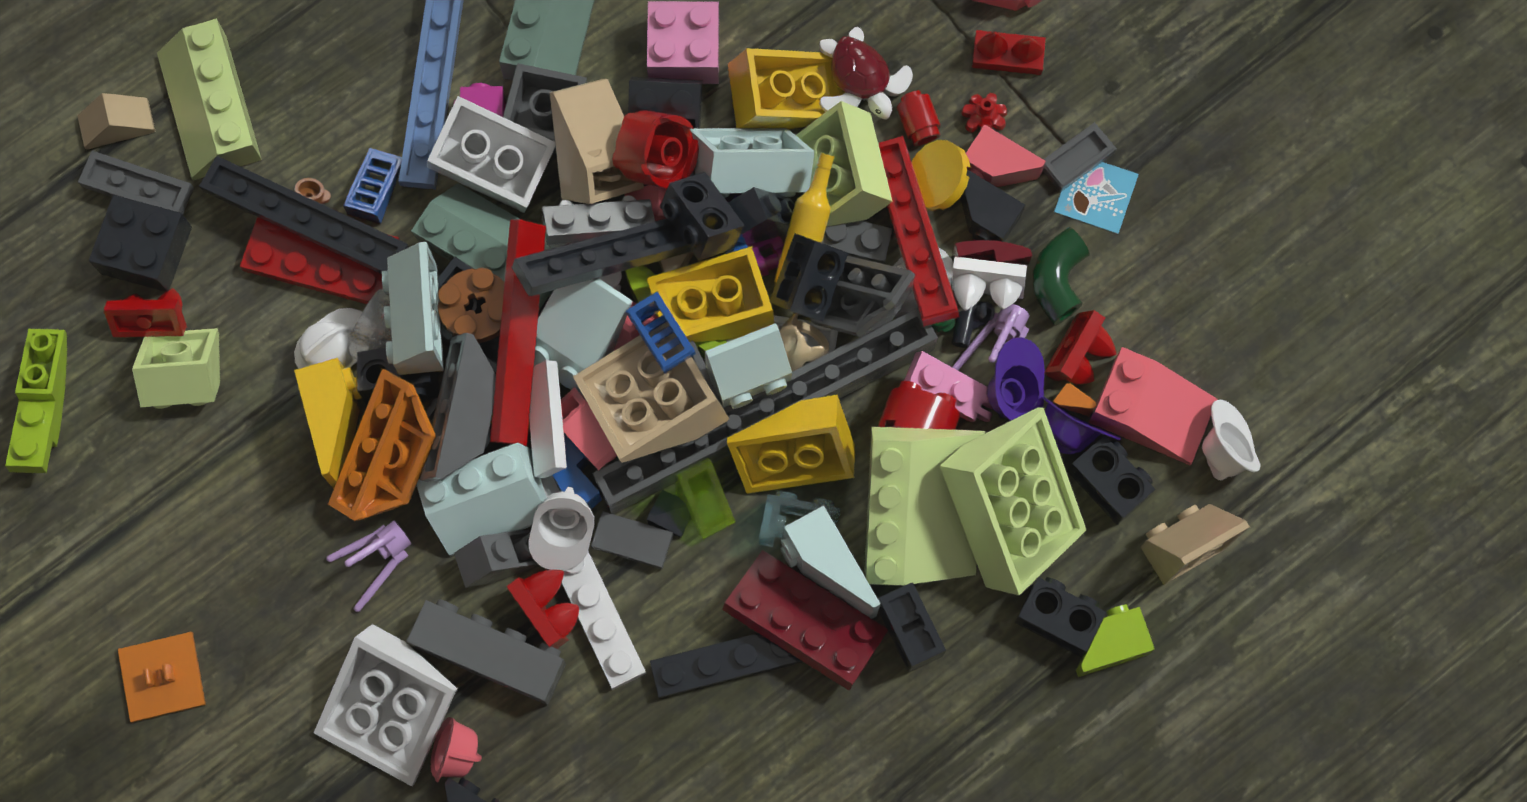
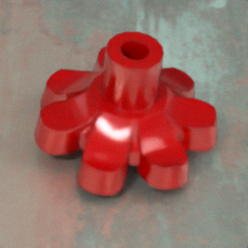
(984, 112)

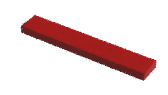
(916, 236)
(516, 341)

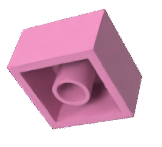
(683, 40)

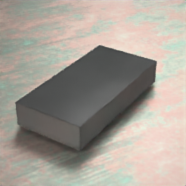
(1078, 157)
(632, 540)

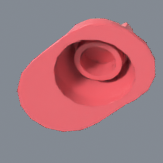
(454, 750)

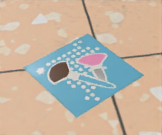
(1099, 197)

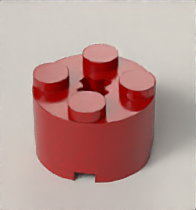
(655, 148)
(916, 408)

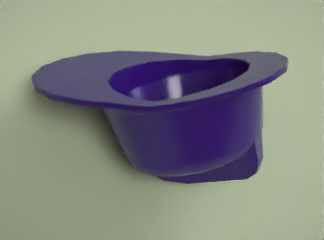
(1017, 379)
(1069, 432)

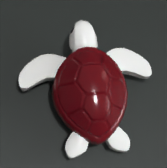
(862, 74)

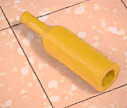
(811, 209)

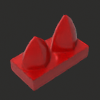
(1008, 52)
(146, 317)
(1083, 336)
(533, 595)

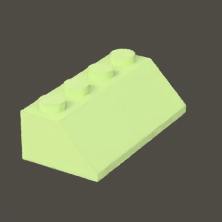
(207, 98)

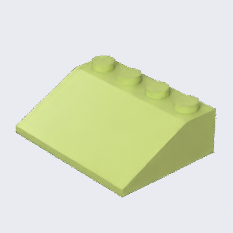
(1014, 501)
(910, 512)

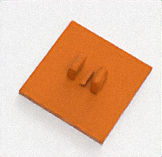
(161, 677)

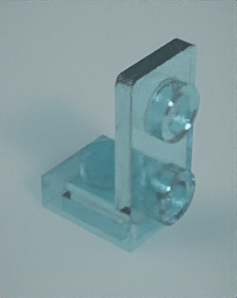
(786, 502)

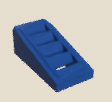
(376, 211)
(646, 309)

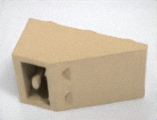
(585, 139)

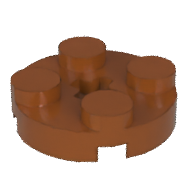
(455, 297)

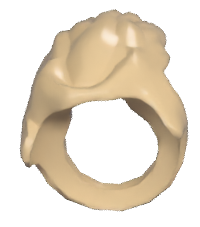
(796, 346)

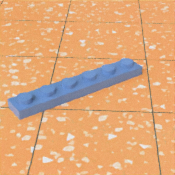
(430, 90)

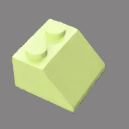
(178, 369)

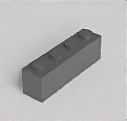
(487, 652)

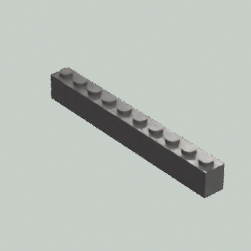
(829, 375)

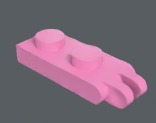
(941, 378)

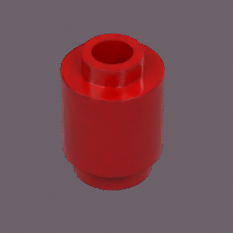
(919, 118)

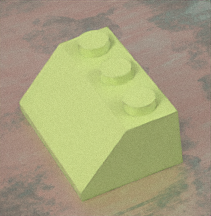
(857, 176)

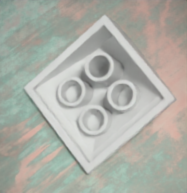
(386, 704)

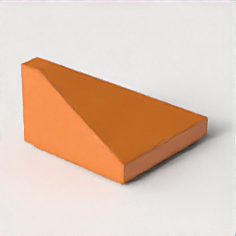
(1075, 400)

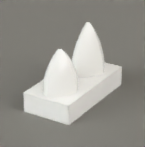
(977, 277)

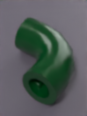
(1052, 273)

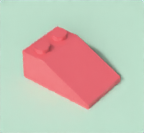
(1153, 406)

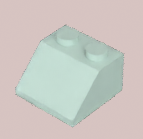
(748, 367)

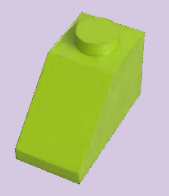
(1118, 640)

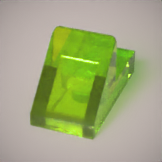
(704, 498)

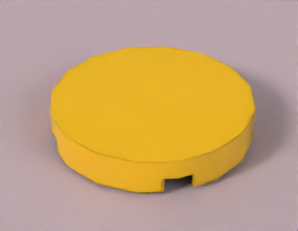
(941, 173)

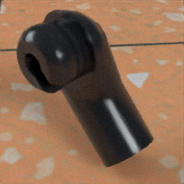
(970, 320)

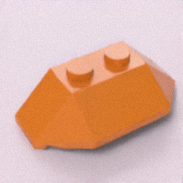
(385, 452)

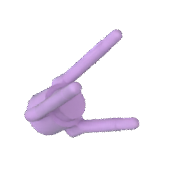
(1008, 325)
(387, 541)

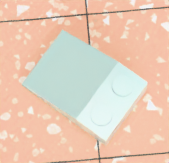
(580, 327)
(826, 560)

